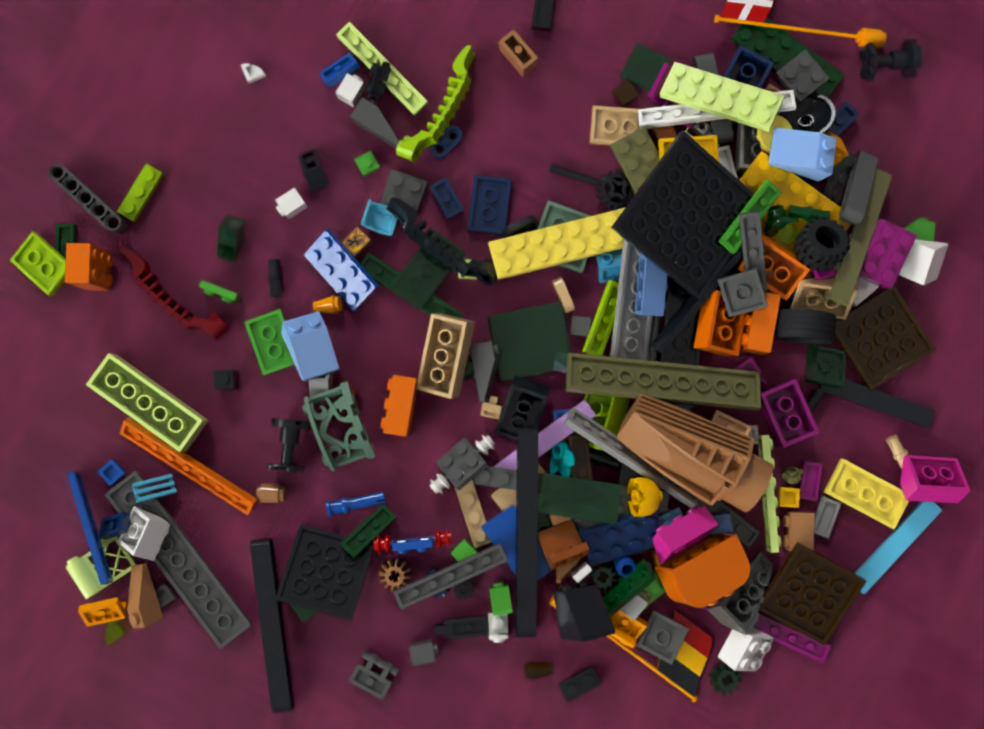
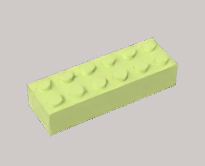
(147, 402)

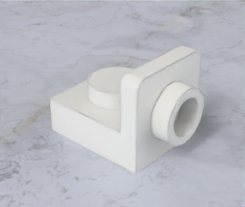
(498, 627)

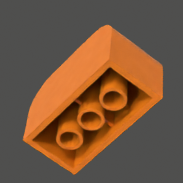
(706, 571)

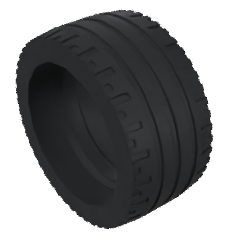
(805, 326)

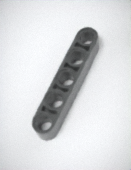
(722, 127)
(858, 188)
(81, 193)

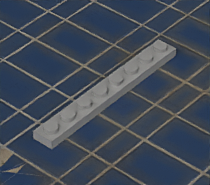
(609, 443)

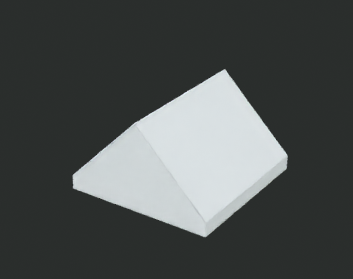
(924, 261)

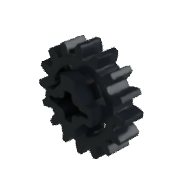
(609, 183)

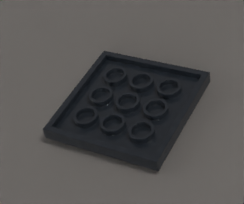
(323, 574)

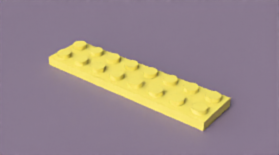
(555, 245)

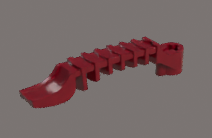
(213, 324)

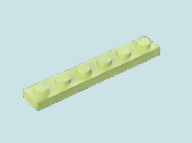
(368, 54)
(769, 501)

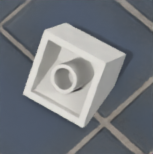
(144, 534)

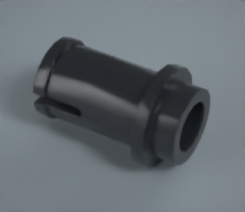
(815, 398)

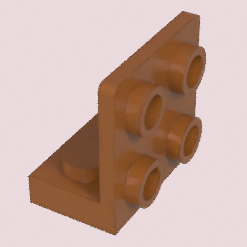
(562, 544)

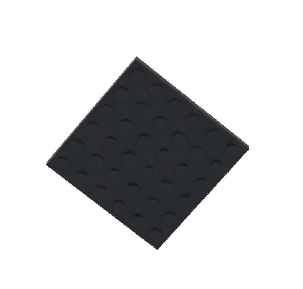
(684, 214)

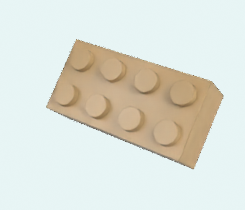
(445, 355)

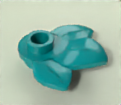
(561, 459)

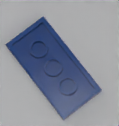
(503, 529)

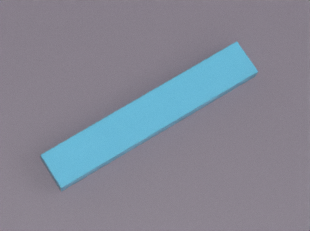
(897, 543)

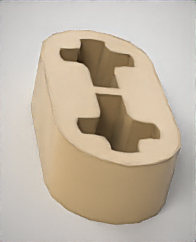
(563, 294)

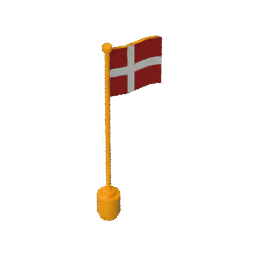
(755, 12)

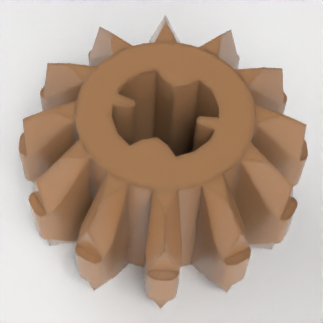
(388, 572)

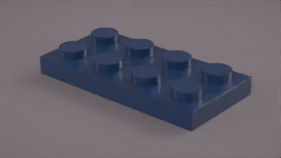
(616, 541)

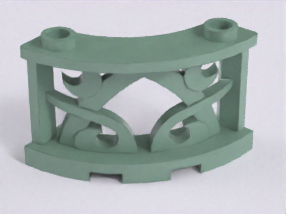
(346, 401)

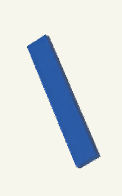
(89, 528)

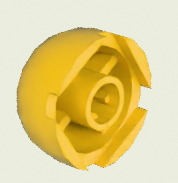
(644, 497)

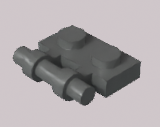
(371, 681)

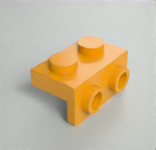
(626, 629)

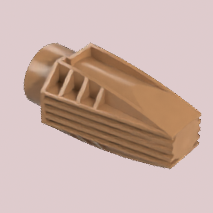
(696, 453)

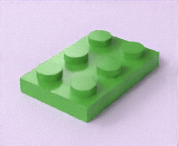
(268, 342)

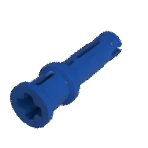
(345, 505)

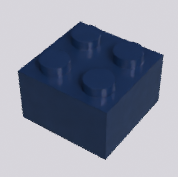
(748, 67)

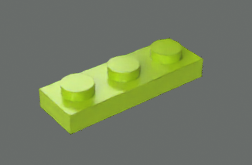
(140, 192)

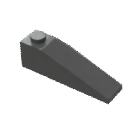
(741, 608)

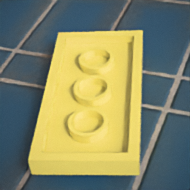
(866, 493)

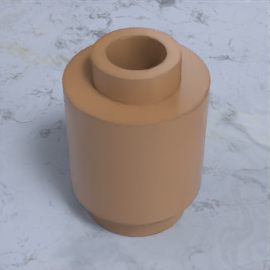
(271, 493)

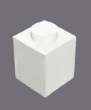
(350, 89)
(290, 204)

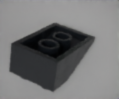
(522, 406)

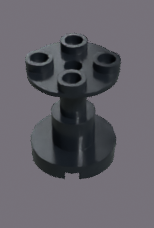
(905, 60)
(288, 436)

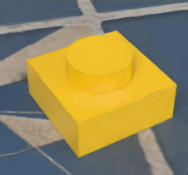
(788, 497)

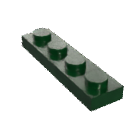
(629, 588)

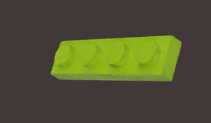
(603, 321)

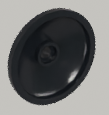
(815, 111)

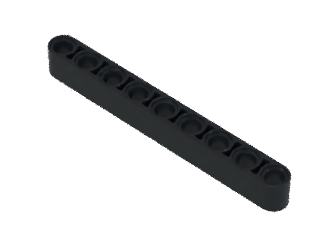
(272, 626)

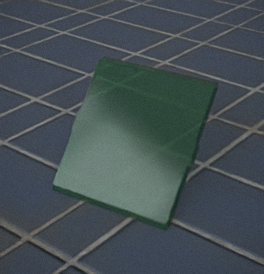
(530, 340)

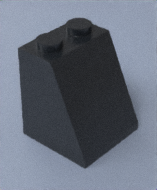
(582, 613)

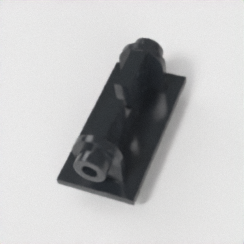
(378, 72)

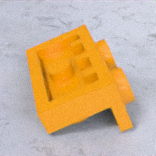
(103, 611)

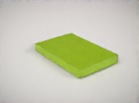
(41, 263)

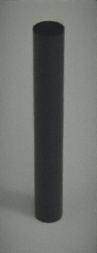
(574, 175)

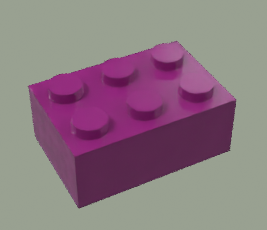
(886, 254)
(787, 414)

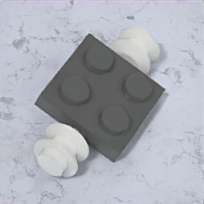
(461, 464)

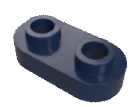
(446, 142)

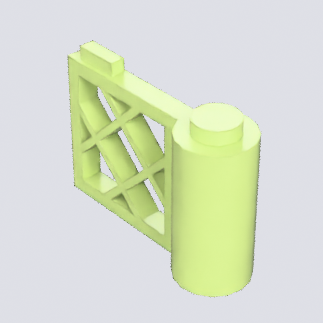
(85, 573)

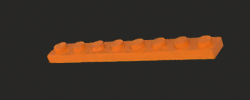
(188, 466)

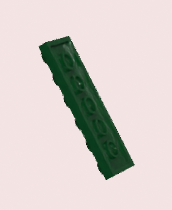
(781, 48)

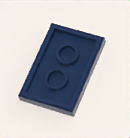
(489, 205)

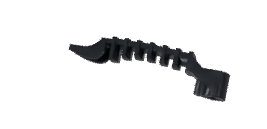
(407, 216)

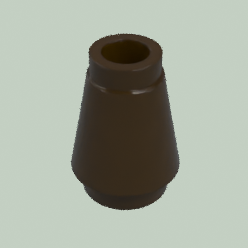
(536, 670)

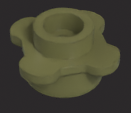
(792, 475)

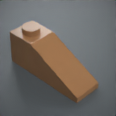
(142, 599)

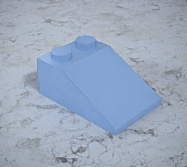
(803, 152)
(309, 345)

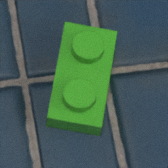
(227, 295)

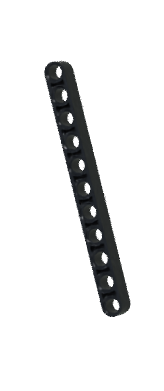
(526, 532)

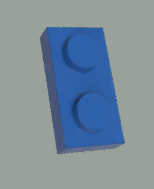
(338, 70)

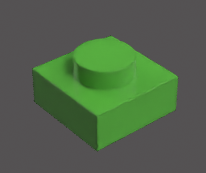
(367, 163)

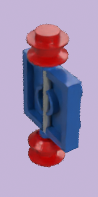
(405, 545)

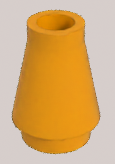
(331, 304)

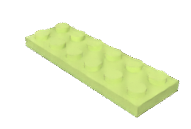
(722, 96)

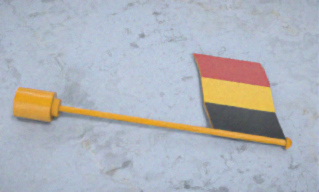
(689, 662)

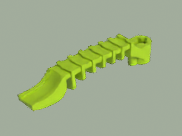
(412, 147)

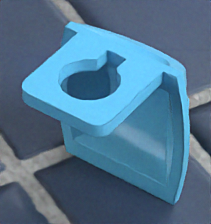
(378, 218)

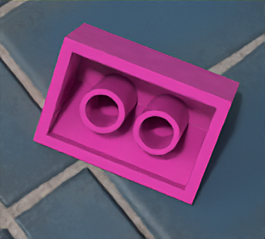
(933, 479)
(683, 533)

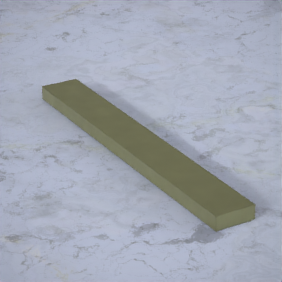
(860, 238)

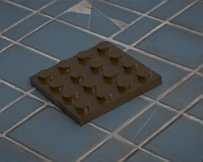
(882, 338)
(811, 593)

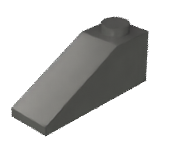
(372, 120)
(485, 364)

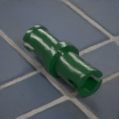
(806, 213)

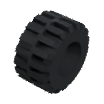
(827, 233)

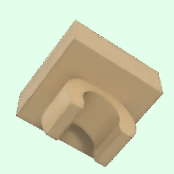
(491, 409)

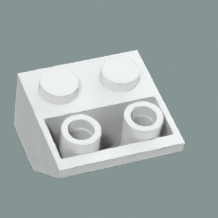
(745, 651)

